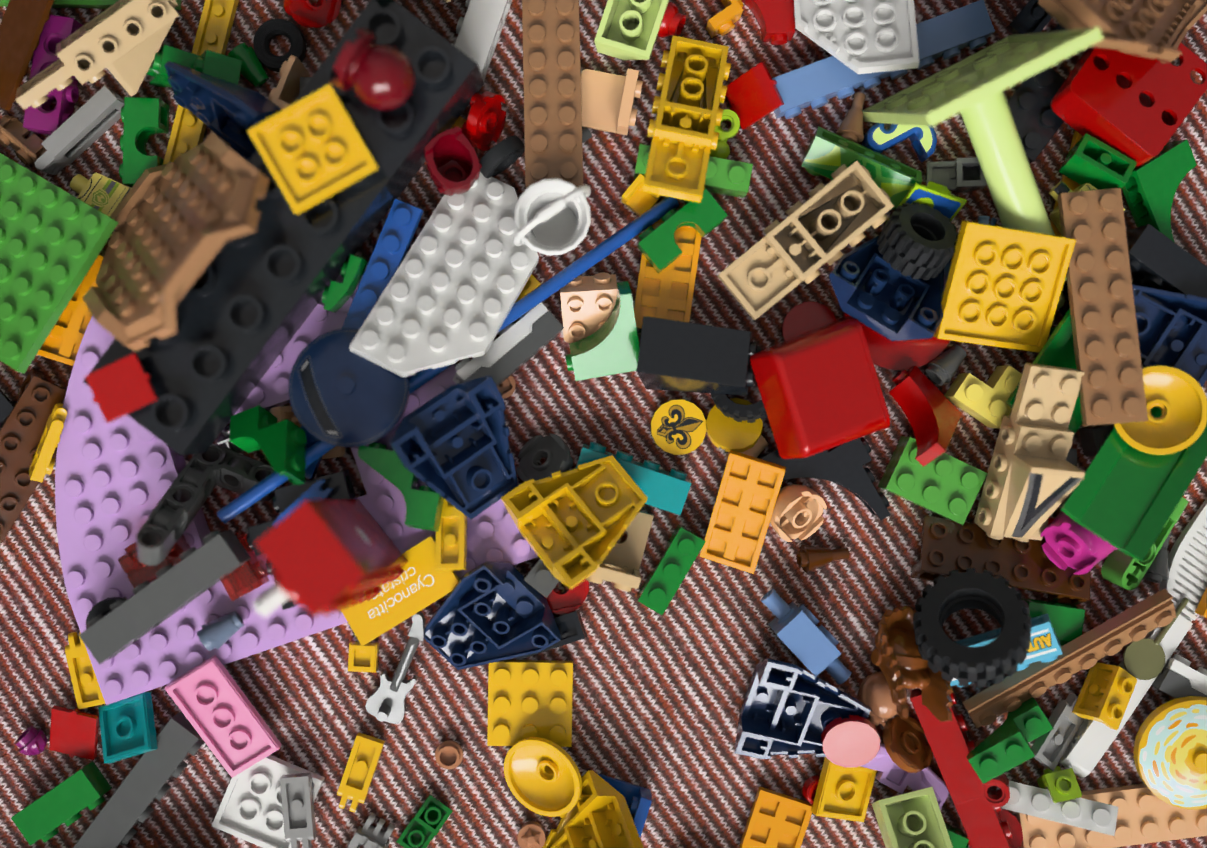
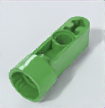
(1129, 572)

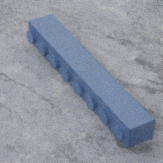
(830, 78)

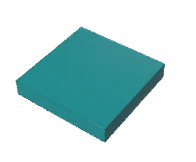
(127, 728)

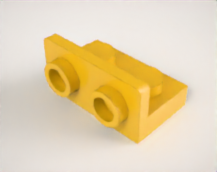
(1105, 694)

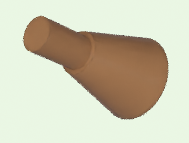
(852, 125)

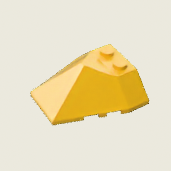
(575, 516)
(596, 820)

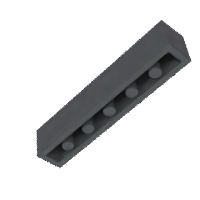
(165, 595)
(143, 786)

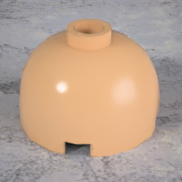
(797, 512)

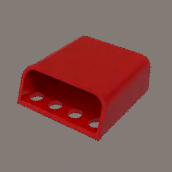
(1129, 99)
(820, 389)

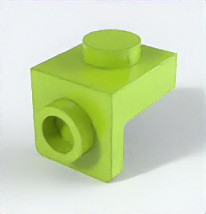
(1060, 783)

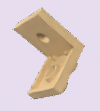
(625, 558)

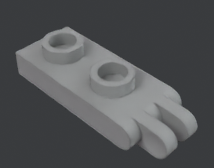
(1052, 745)
(298, 809)

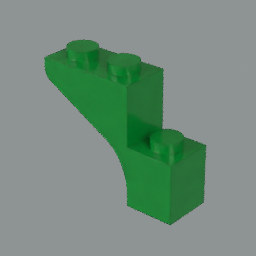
(208, 63)
(280, 441)
(422, 505)
(1010, 742)

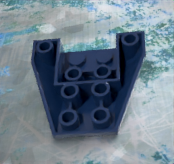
(221, 105)
(884, 297)
(491, 618)

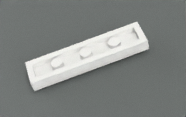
(1074, 812)

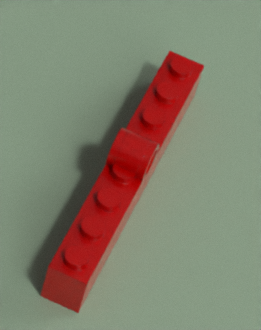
(973, 800)

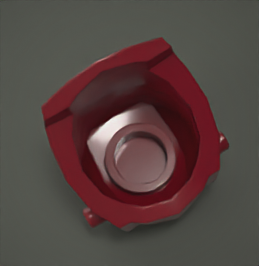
(452, 162)

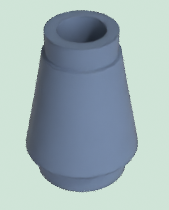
(220, 630)

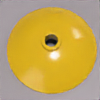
(1182, 415)
(543, 776)

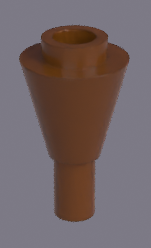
(814, 557)

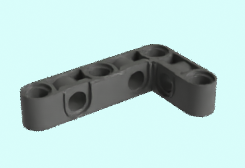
(188, 494)

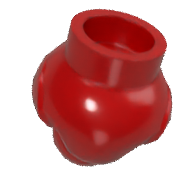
(672, 22)

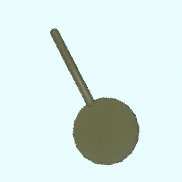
(1146, 657)

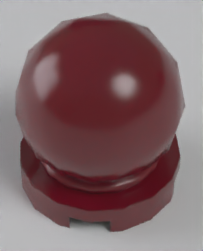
(377, 72)

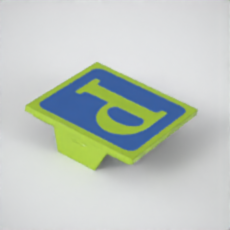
(936, 197)

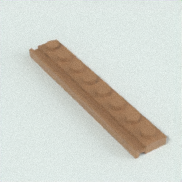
(1076, 655)

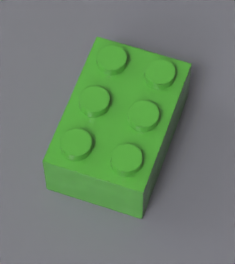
(941, 486)

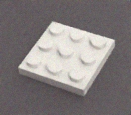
(254, 803)

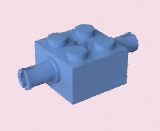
(799, 633)

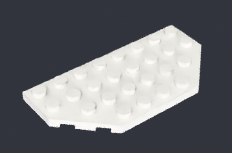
(862, 33)
(451, 284)

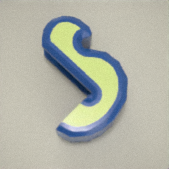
(922, 138)

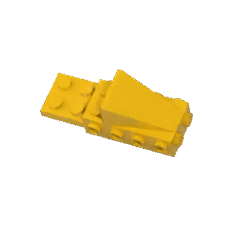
(686, 118)

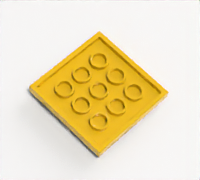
(1004, 286)

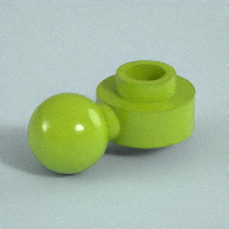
(723, 149)

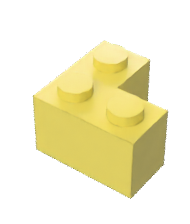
(988, 400)

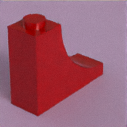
(774, 19)
(928, 412)

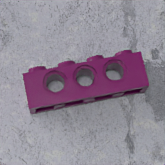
(41, 119)

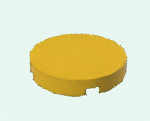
(731, 434)

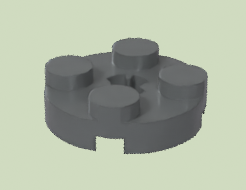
(551, 448)

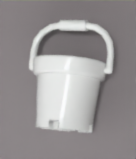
(552, 216)

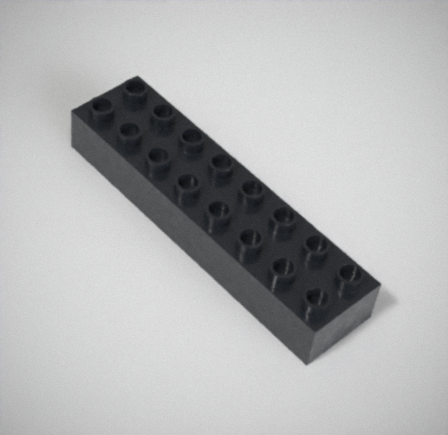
(272, 279)

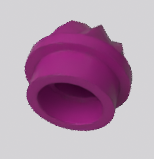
(31, 741)

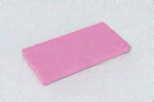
(223, 716)

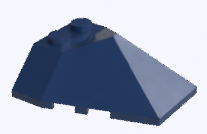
(1172, 330)
(460, 445)
(789, 711)

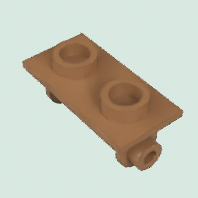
(13, 134)

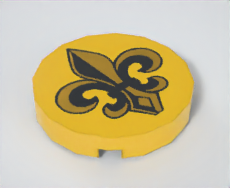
(678, 427)

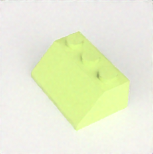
(630, 28)
(912, 821)

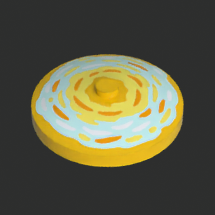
(1173, 752)

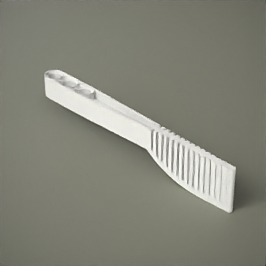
(1186, 579)

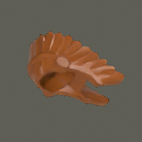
(904, 667)

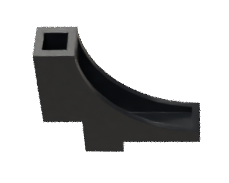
(839, 465)
(285, 496)

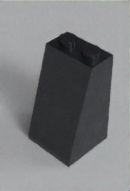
(695, 357)

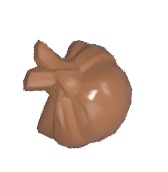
(876, 694)

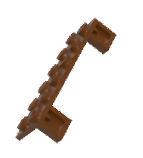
(18, 40)
(19, 443)
(1024, 564)

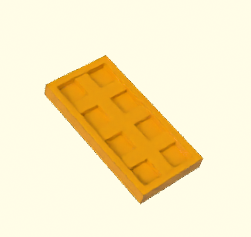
(671, 291)
(69, 330)
(742, 511)
(776, 821)

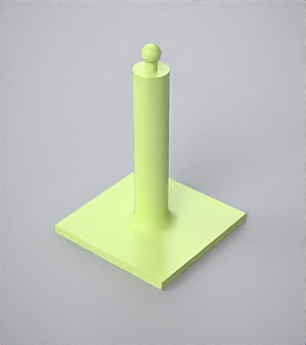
(976, 91)

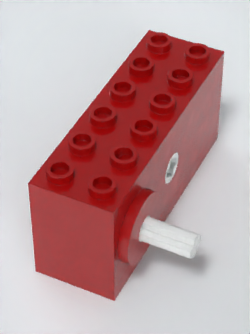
(327, 557)

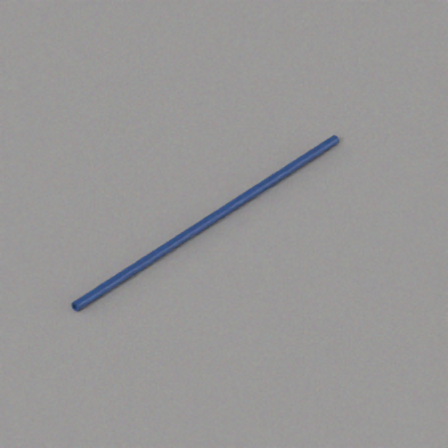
(519, 308)

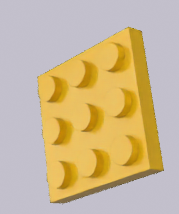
(313, 149)
(530, 701)

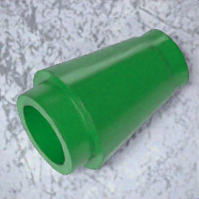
(251, 66)

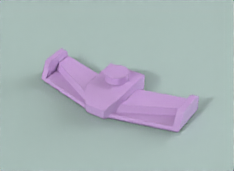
(898, 779)

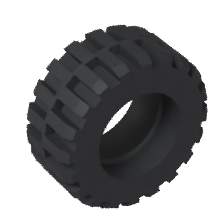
(975, 592)

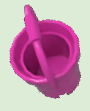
(1073, 545)

